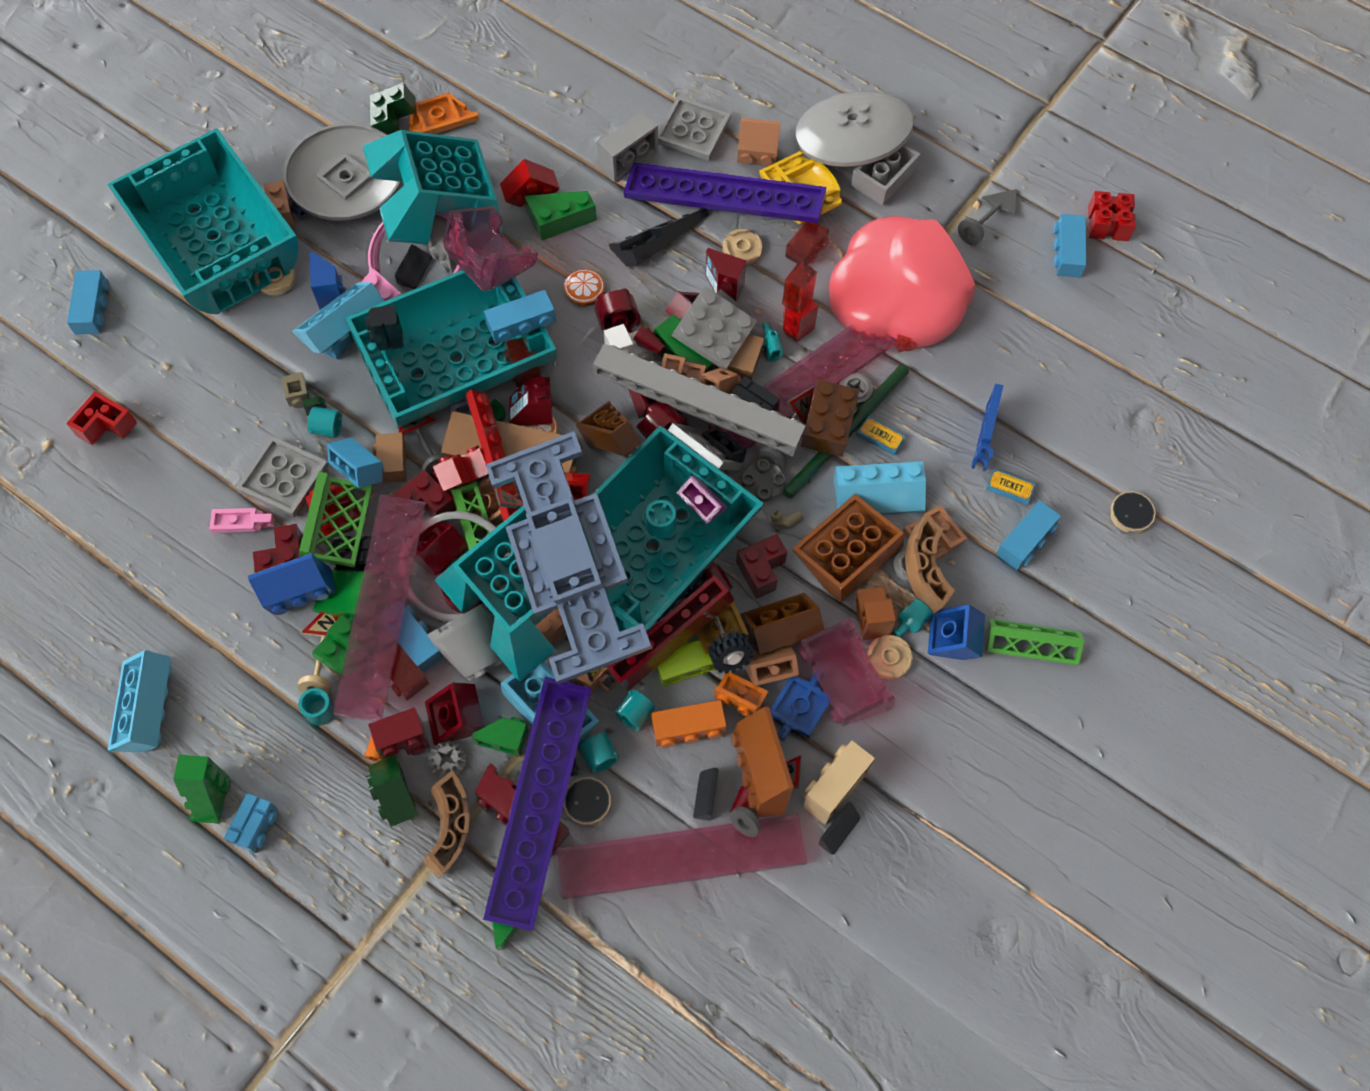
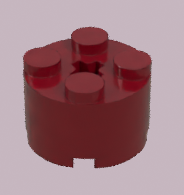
(617, 309)
(661, 416)

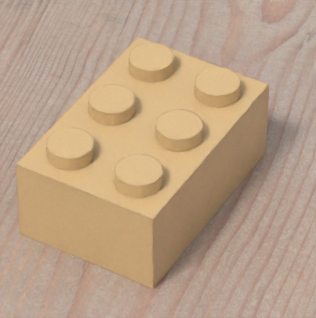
(837, 781)

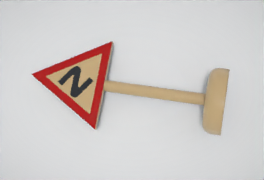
(317, 627)

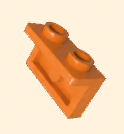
(740, 694)

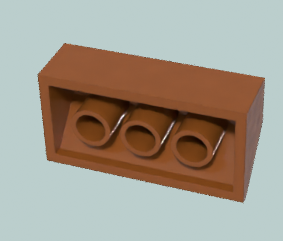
(762, 764)

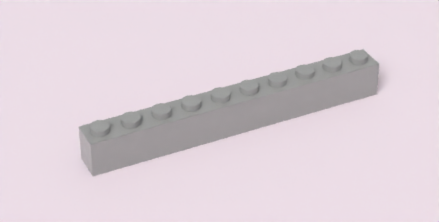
(698, 399)

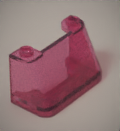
(481, 250)
(846, 674)

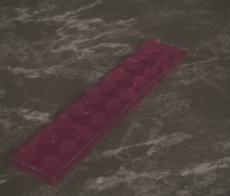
(830, 362)
(380, 609)
(679, 857)

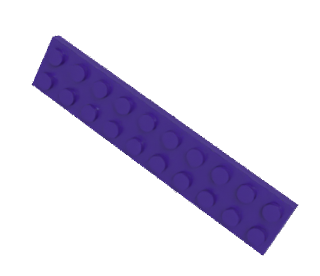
(725, 192)
(537, 805)

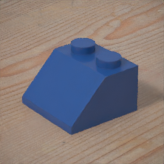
(324, 280)
(957, 633)

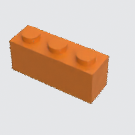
(688, 724)

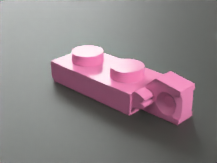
(239, 520)

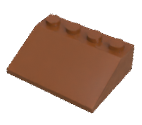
(849, 547)

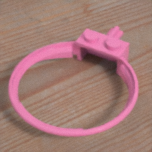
(384, 288)

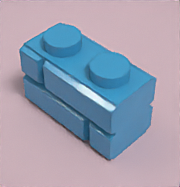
(251, 823)

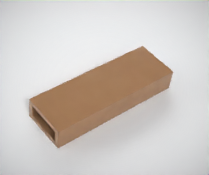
(462, 435)

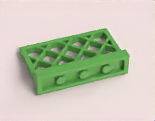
(315, 517)

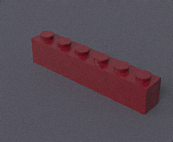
(674, 631)

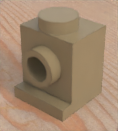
(295, 389)

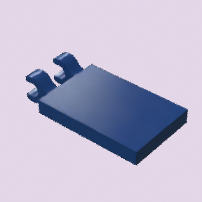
(987, 427)

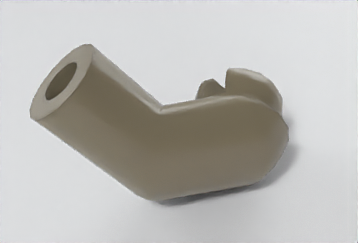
(787, 522)

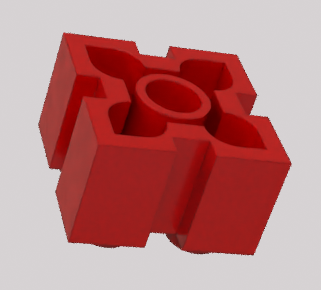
(1111, 216)

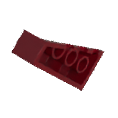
(498, 795)

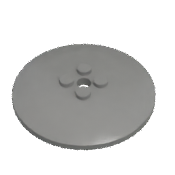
(854, 128)
(321, 160)

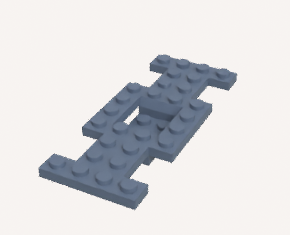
(558, 560)

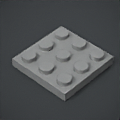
(693, 128)
(714, 328)
(692, 437)
(282, 476)

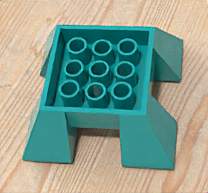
(437, 176)
(480, 576)

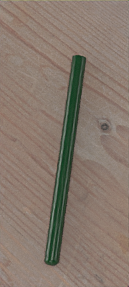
(859, 417)

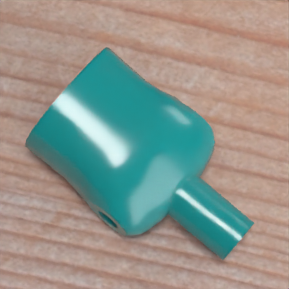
(772, 343)
(913, 618)

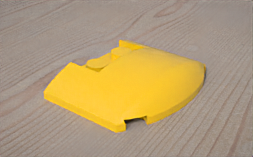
(805, 171)

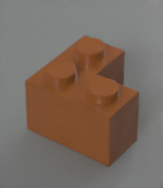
(875, 613)

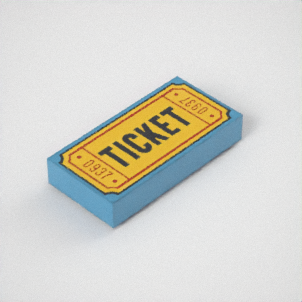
(881, 435)
(1010, 486)

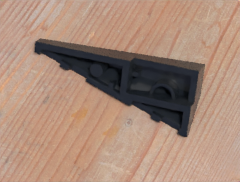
(645, 244)

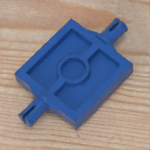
(799, 706)

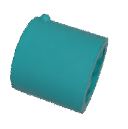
(324, 422)
(660, 519)
(316, 706)
(634, 710)
(599, 752)

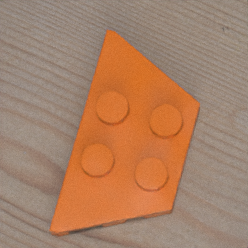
(440, 114)

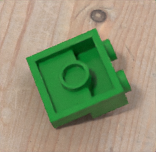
(334, 646)

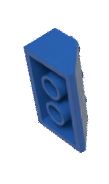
(293, 584)

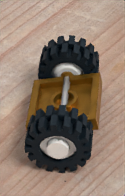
(725, 638)

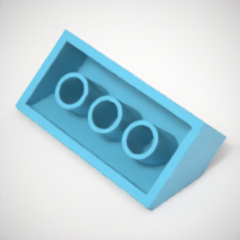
(330, 322)
(885, 487)
(526, 693)
(140, 703)

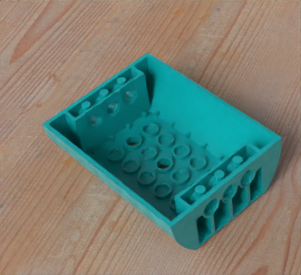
(230, 205)
(437, 325)
(664, 575)

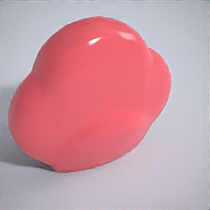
(902, 280)

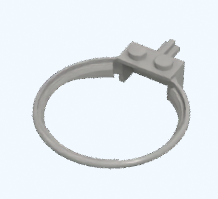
(444, 516)

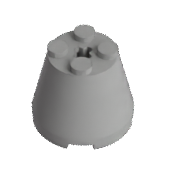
(467, 642)

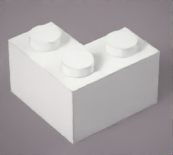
(619, 337)

